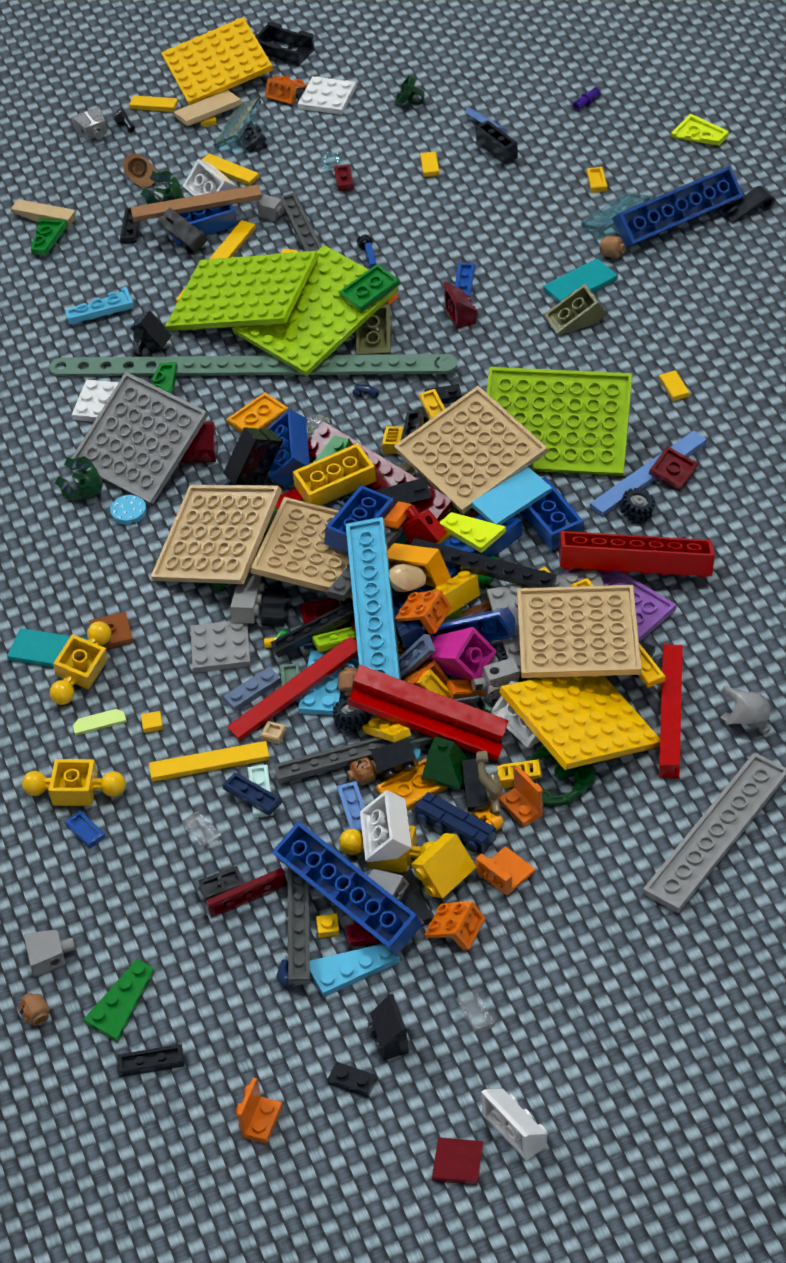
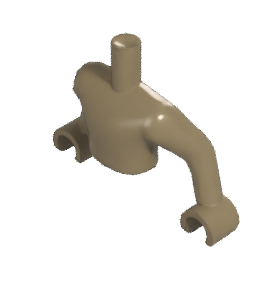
(491, 782)

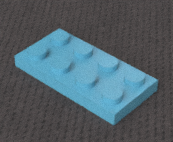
(324, 695)

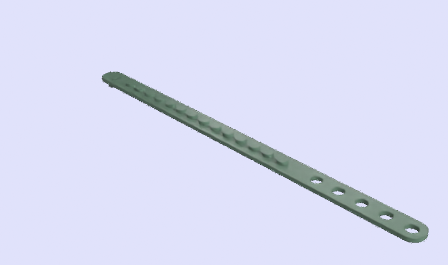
(257, 365)

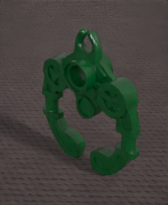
(583, 776)

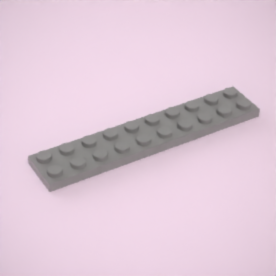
(715, 832)

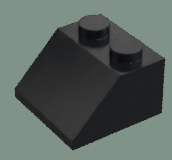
(388, 1029)

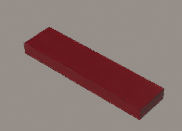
(246, 892)

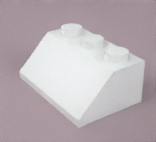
(206, 179)
(515, 724)
(385, 828)
(513, 1122)

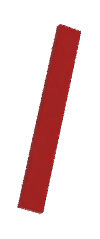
(294, 689)
(424, 723)

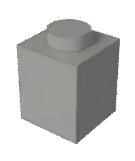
(270, 208)

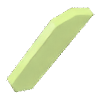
(99, 721)

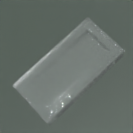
(201, 830)
(475, 1012)

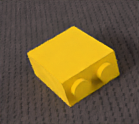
(443, 865)

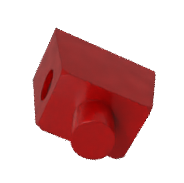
(422, 526)

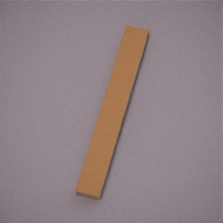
(197, 202)

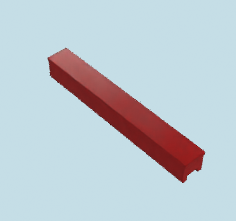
(430, 703)
(671, 712)

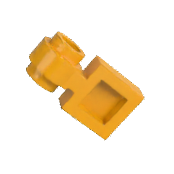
(489, 817)

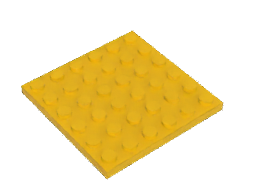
(217, 61)
(580, 718)

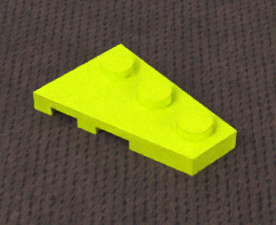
(472, 531)

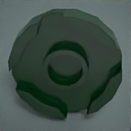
(408, 91)

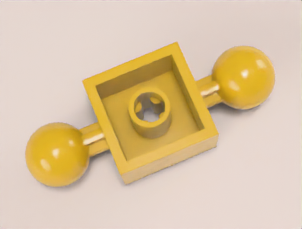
(80, 662)
(73, 783)
(352, 843)

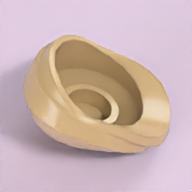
(406, 577)

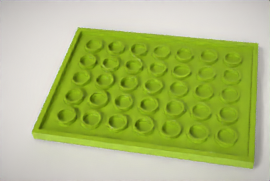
(242, 291)
(319, 318)
(572, 413)

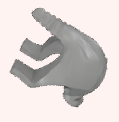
(749, 709)

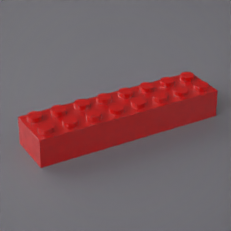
(636, 554)

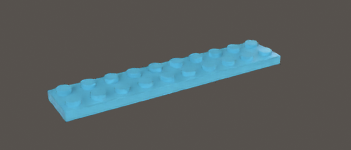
(372, 596)

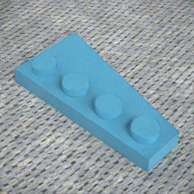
(99, 307)
(347, 968)

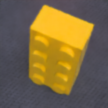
(334, 475)

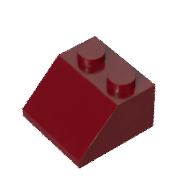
(459, 306)
(204, 445)

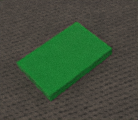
(369, 288)

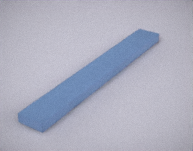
(641, 477)

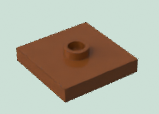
(119, 628)

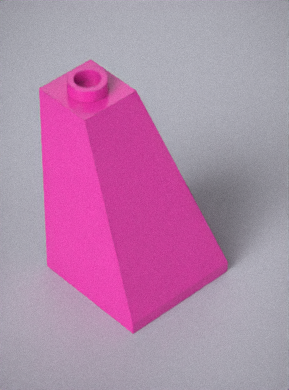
(462, 653)

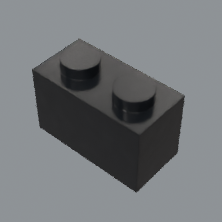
(151, 331)
(395, 758)

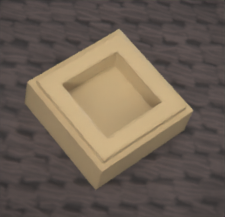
(273, 732)

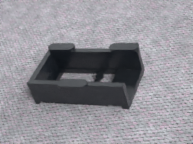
(275, 32)

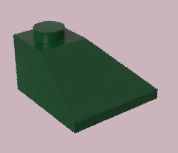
(444, 764)

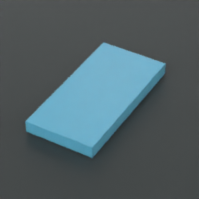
(511, 497)

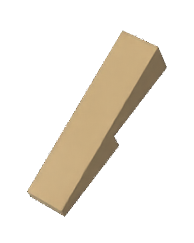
(36, 211)

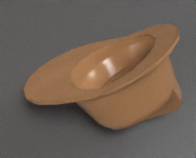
(138, 169)

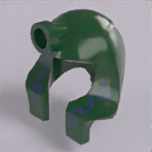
(172, 192)
(88, 484)

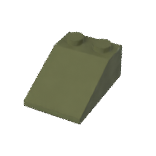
(575, 311)
(376, 333)

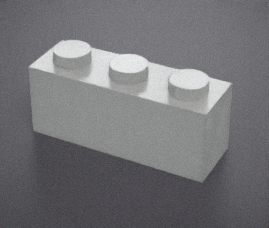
(247, 600)

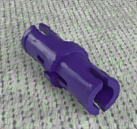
(586, 99)

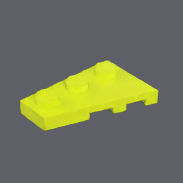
(699, 130)

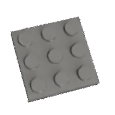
(219, 646)

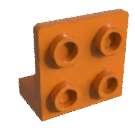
(283, 88)
(428, 606)
(524, 800)
(504, 870)
(457, 921)
(257, 1114)

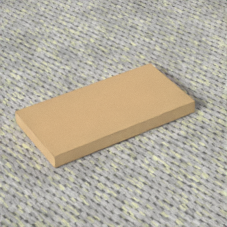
(207, 108)

